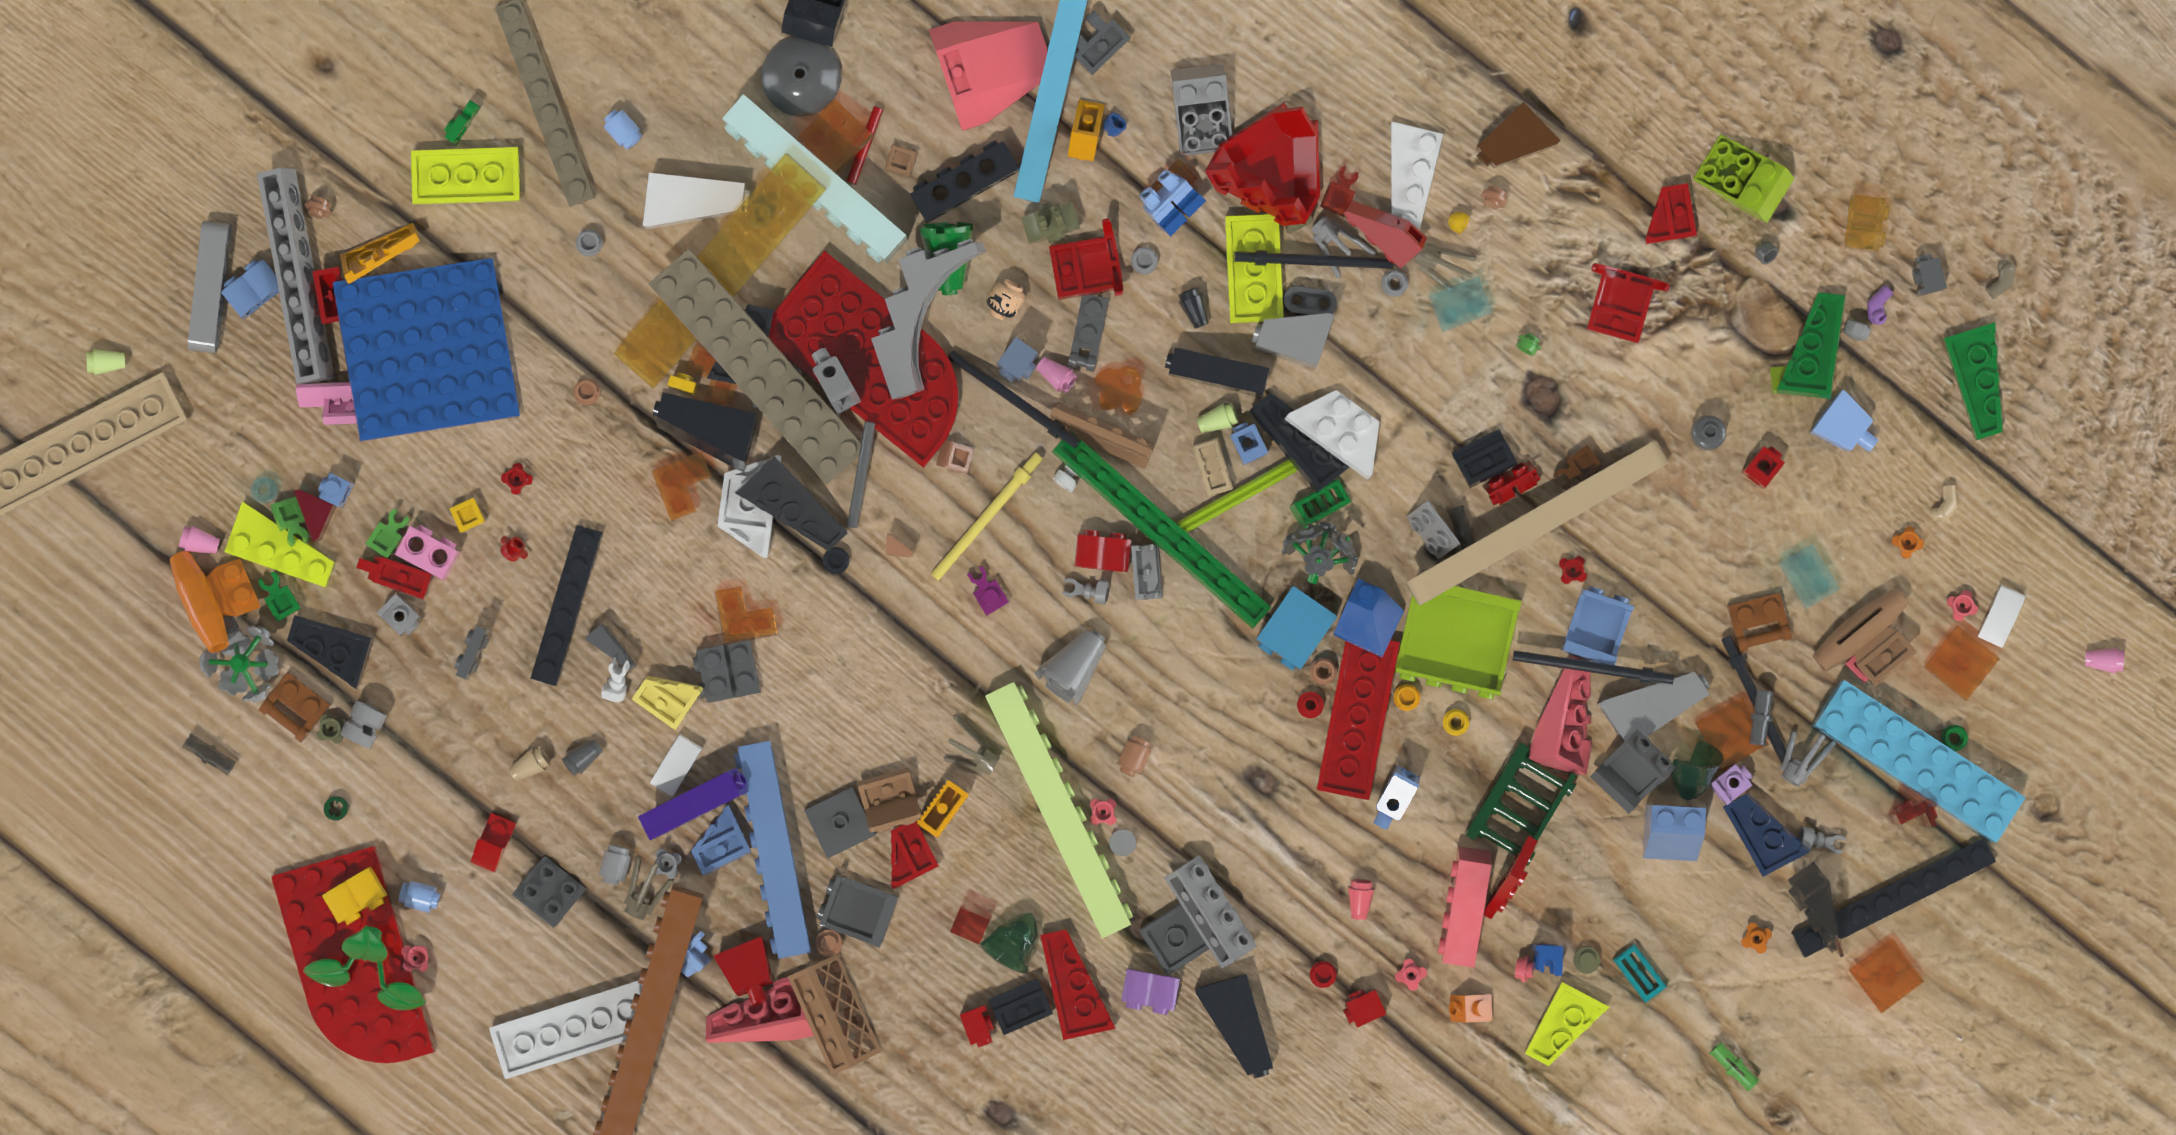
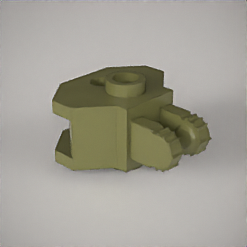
(1050, 222)

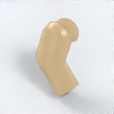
(1949, 505)

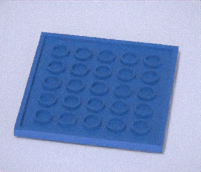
(426, 349)

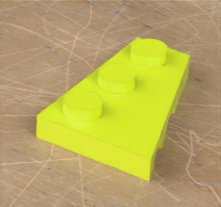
(1563, 1022)

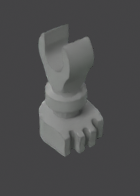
(1100, 592)
(1809, 838)

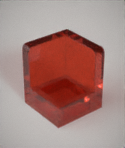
(970, 925)

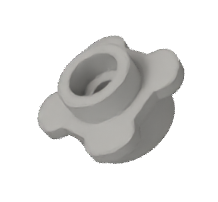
(673, 859)

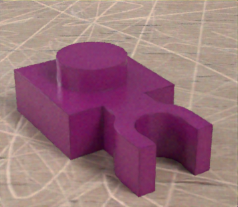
(989, 594)

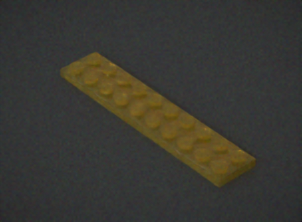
(732, 258)

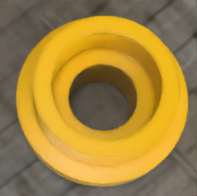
(1464, 722)

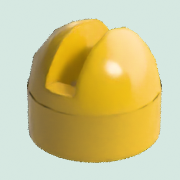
(1458, 221)

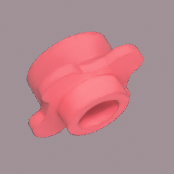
(1965, 598)
(1097, 806)
(420, 953)
(1411, 982)

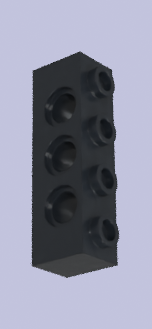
(980, 182)

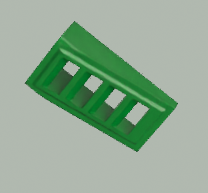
(1301, 516)

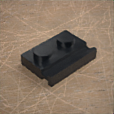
(1484, 458)
(1020, 1006)

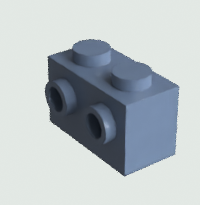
(1017, 361)

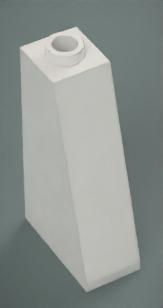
(689, 199)

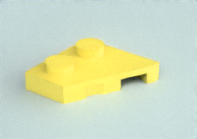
(667, 699)

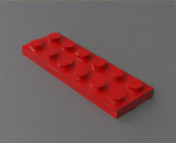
(1357, 721)

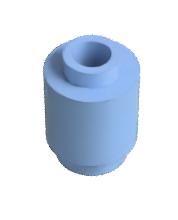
(622, 129)
(419, 896)

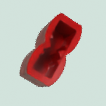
(1102, 552)

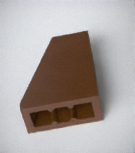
(1516, 138)

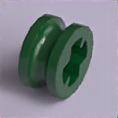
(327, 806)

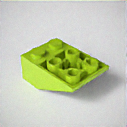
(1744, 178)

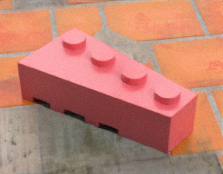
(1466, 906)

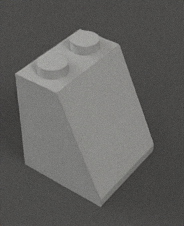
(1294, 338)

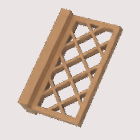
(1104, 436)
(825, 1018)

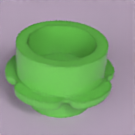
(1528, 344)

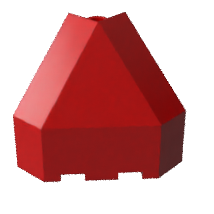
(1272, 165)

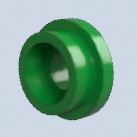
(1962, 734)

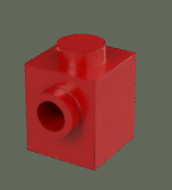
(1363, 1007)

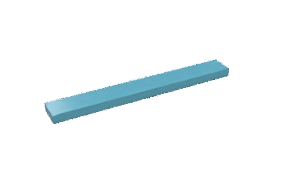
(1050, 99)

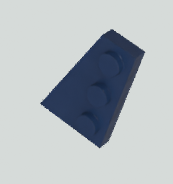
(1763, 835)

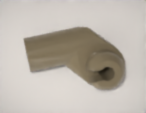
(2005, 281)

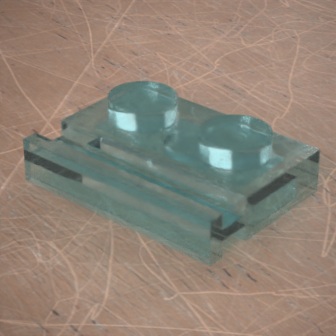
(1460, 304)
(1808, 576)

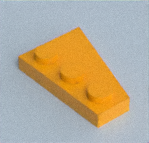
(378, 251)

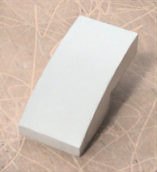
(2001, 616)
(676, 765)

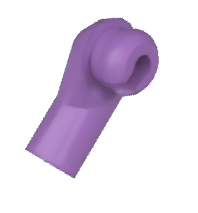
(1875, 305)

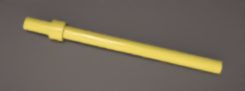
(1020, 477)

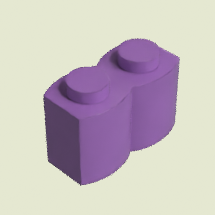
(1150, 990)

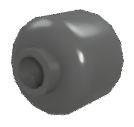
(1708, 433)

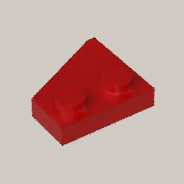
(1672, 216)
(910, 854)

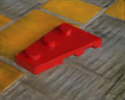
(1511, 880)

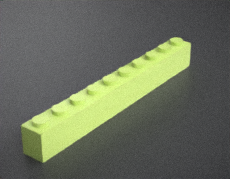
(1058, 809)

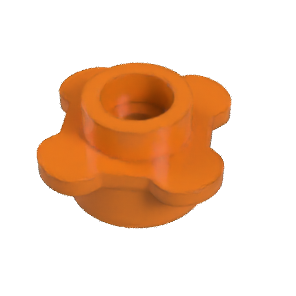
(1915, 542)
(1749, 941)

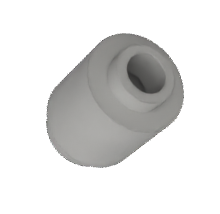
(614, 864)

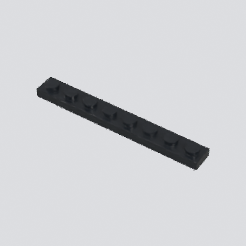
(1901, 894)

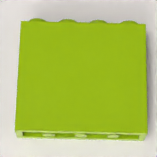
(1459, 641)

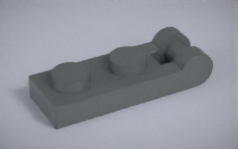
(1088, 331)

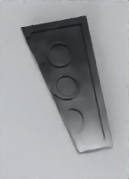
(1309, 458)
(785, 498)

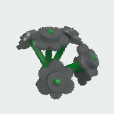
(1318, 558)

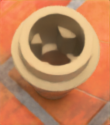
(530, 764)

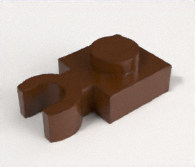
(1580, 465)

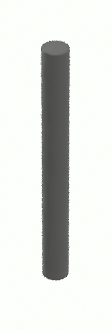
(861, 473)

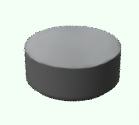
(1144, 261)
(1122, 842)

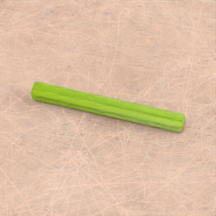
(1237, 496)

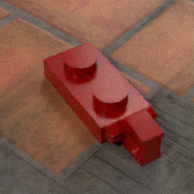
(396, 576)

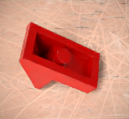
(493, 842)

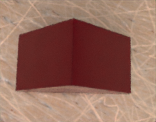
(315, 512)

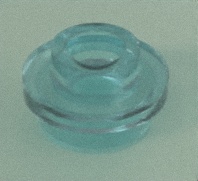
(272, 492)

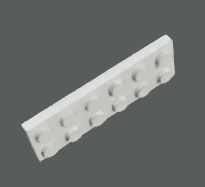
(564, 1031)

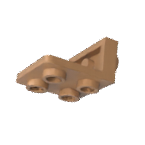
(889, 800)

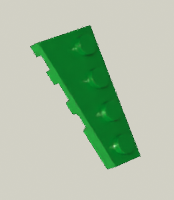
(1816, 351)
(1976, 372)

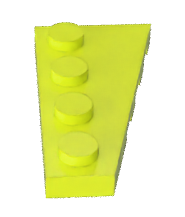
(261, 542)

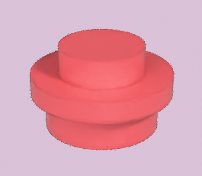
(1524, 968)

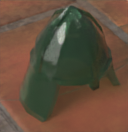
(1694, 776)
(1013, 942)

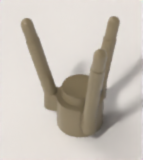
(1430, 257)
(984, 760)
(638, 905)

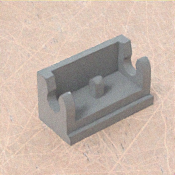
(1146, 572)

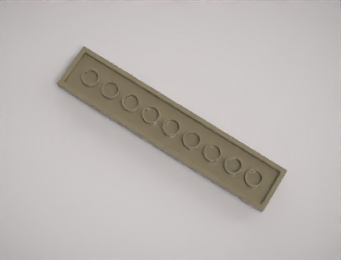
(757, 365)

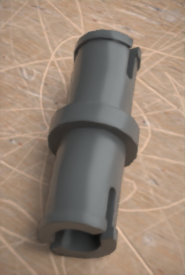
(1761, 717)

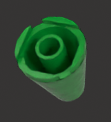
(946, 235)

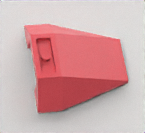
(988, 65)

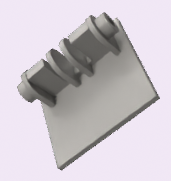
(1432, 530)

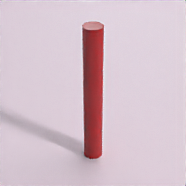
(861, 155)

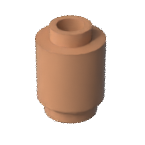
(1134, 756)

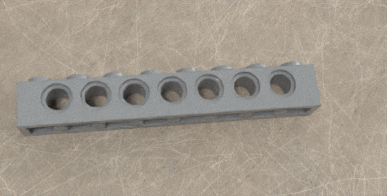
(295, 276)

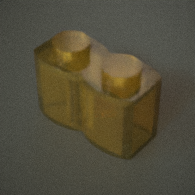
(1865, 223)

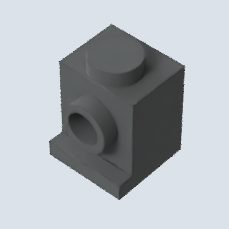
(1928, 275)

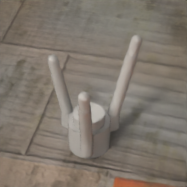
(1327, 231)
(1798, 771)

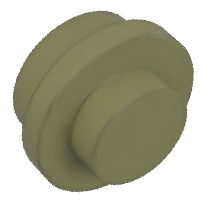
(1586, 960)

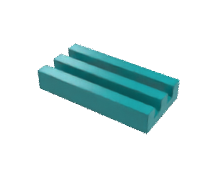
(1626, 954)

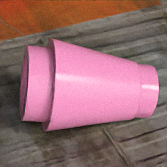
(1057, 375)
(198, 541)
(2105, 659)

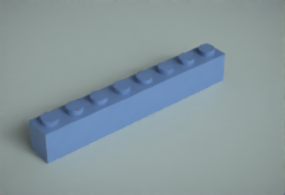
(774, 850)

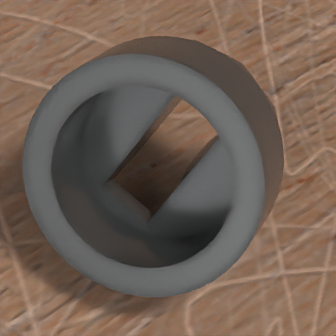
(1766, 252)

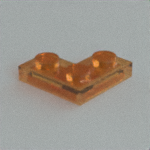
(718, 392)
(673, 483)
(737, 623)

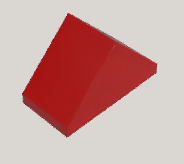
(325, 294)

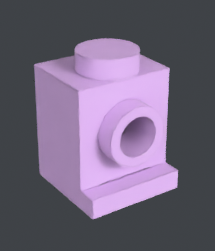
(1721, 783)

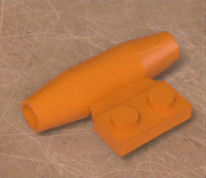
(208, 598)

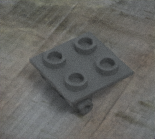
(549, 892)

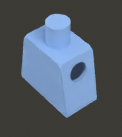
(1845, 424)

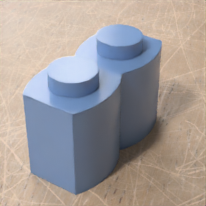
(252, 288)

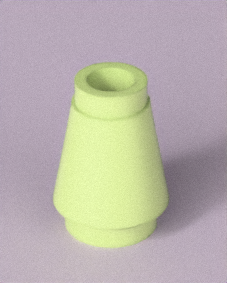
(104, 361)
(1219, 418)

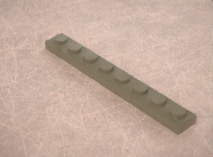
(544, 102)

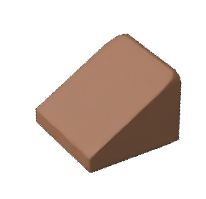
(955, 456)
(895, 548)

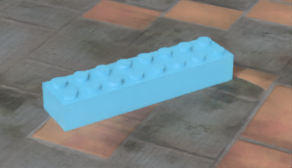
(1918, 761)

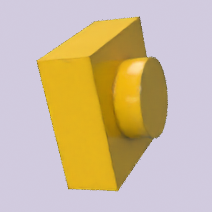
(683, 383)
(467, 515)

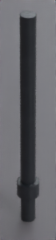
(1261, 258)
(1054, 428)
(1738, 663)
(1645, 675)

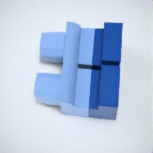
(1159, 204)

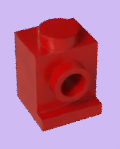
(1760, 477)
(977, 1026)

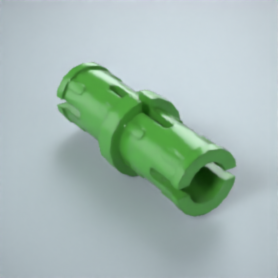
(1747, 1080)

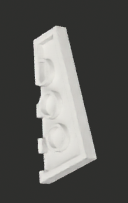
(1412, 169)

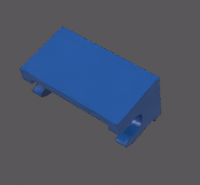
(1549, 955)

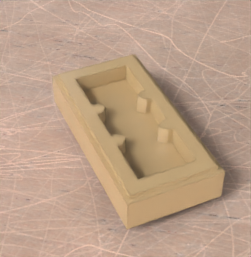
(1212, 467)

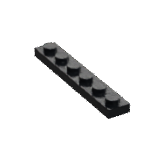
(566, 605)

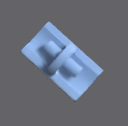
(695, 957)

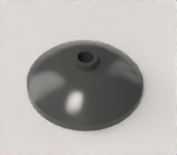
(802, 95)

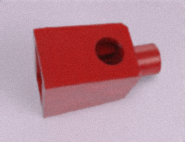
(747, 969)

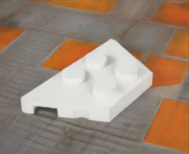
(1340, 429)
(740, 516)

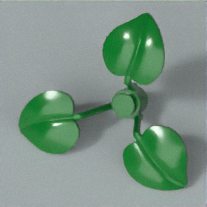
(366, 946)

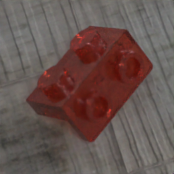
(1907, 811)

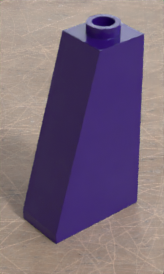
(693, 803)

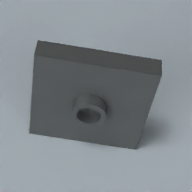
(839, 822)
(1173, 939)

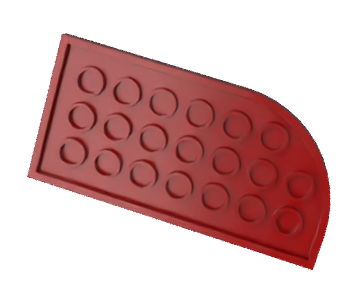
(842, 314)
(350, 1013)

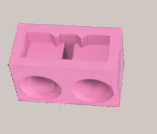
(425, 558)

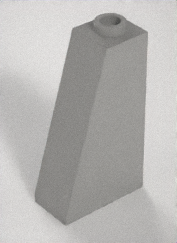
(1653, 705)

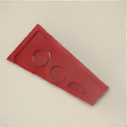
(1074, 994)

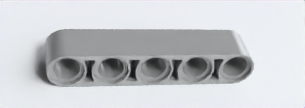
(209, 282)

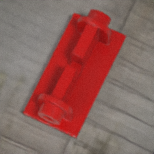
(1500, 486)

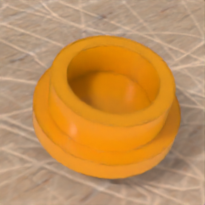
(1406, 697)

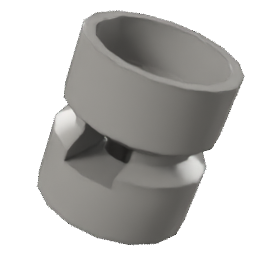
(363, 724)

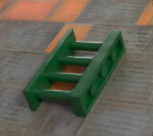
(1507, 782)

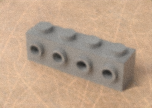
(1210, 911)

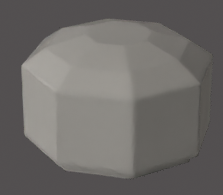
(1856, 330)

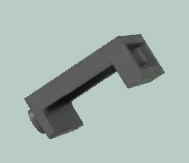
(1633, 771)
(857, 910)

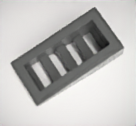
(609, 645)

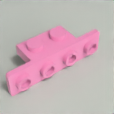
(333, 396)

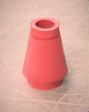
(1360, 898)

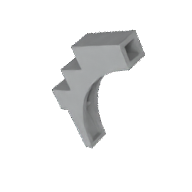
(924, 276)

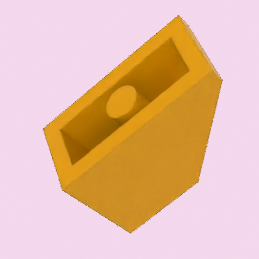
(1086, 130)

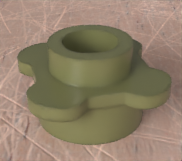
(326, 722)

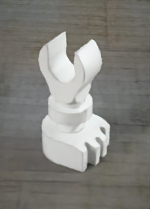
(1065, 479)
(616, 688)

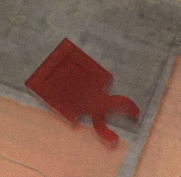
(1338, 194)

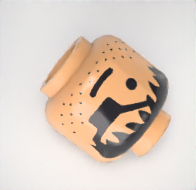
(1005, 299)

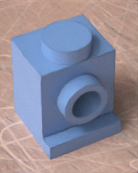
(1252, 453)
(335, 490)

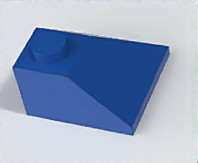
(1369, 618)

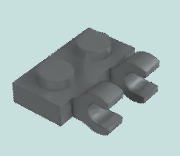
(1102, 46)
(467, 663)

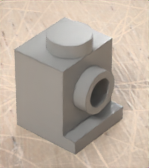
(396, 605)

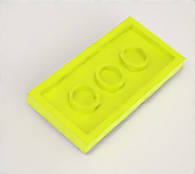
(465, 176)
(1253, 289)

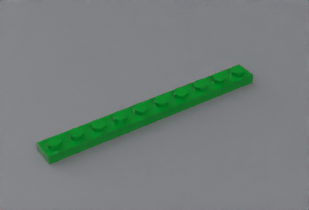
(1163, 531)

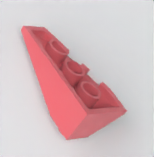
(1562, 731)
(773, 1020)

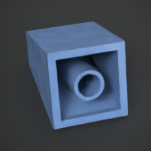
(1673, 832)

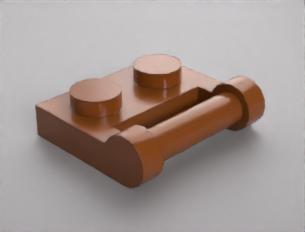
(1756, 613)
(300, 700)

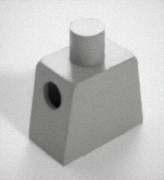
(837, 388)

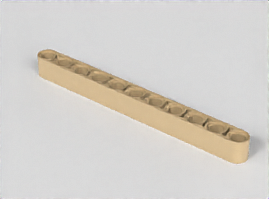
(1537, 522)

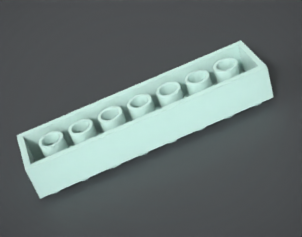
(840, 201)

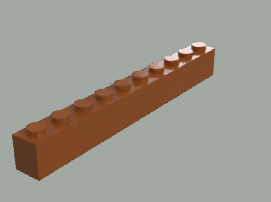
(650, 1012)

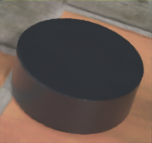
(836, 560)

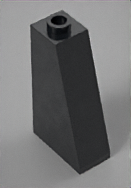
(1217, 372)
(709, 427)
(1237, 1019)

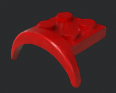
(1087, 266)
(1622, 302)

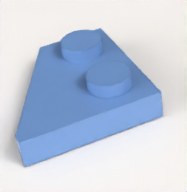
(721, 844)

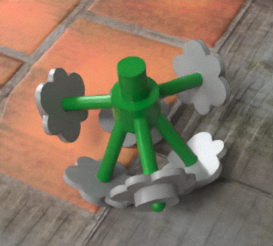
(237, 675)

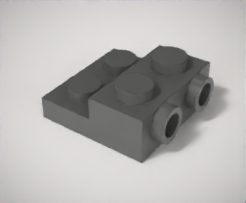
(727, 671)

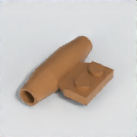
(1869, 639)

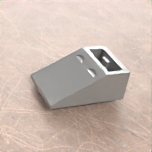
(1201, 108)

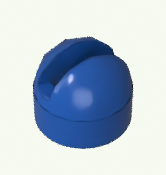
(1118, 121)

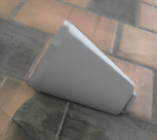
(1073, 666)

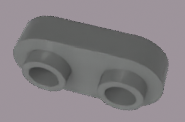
(1310, 299)

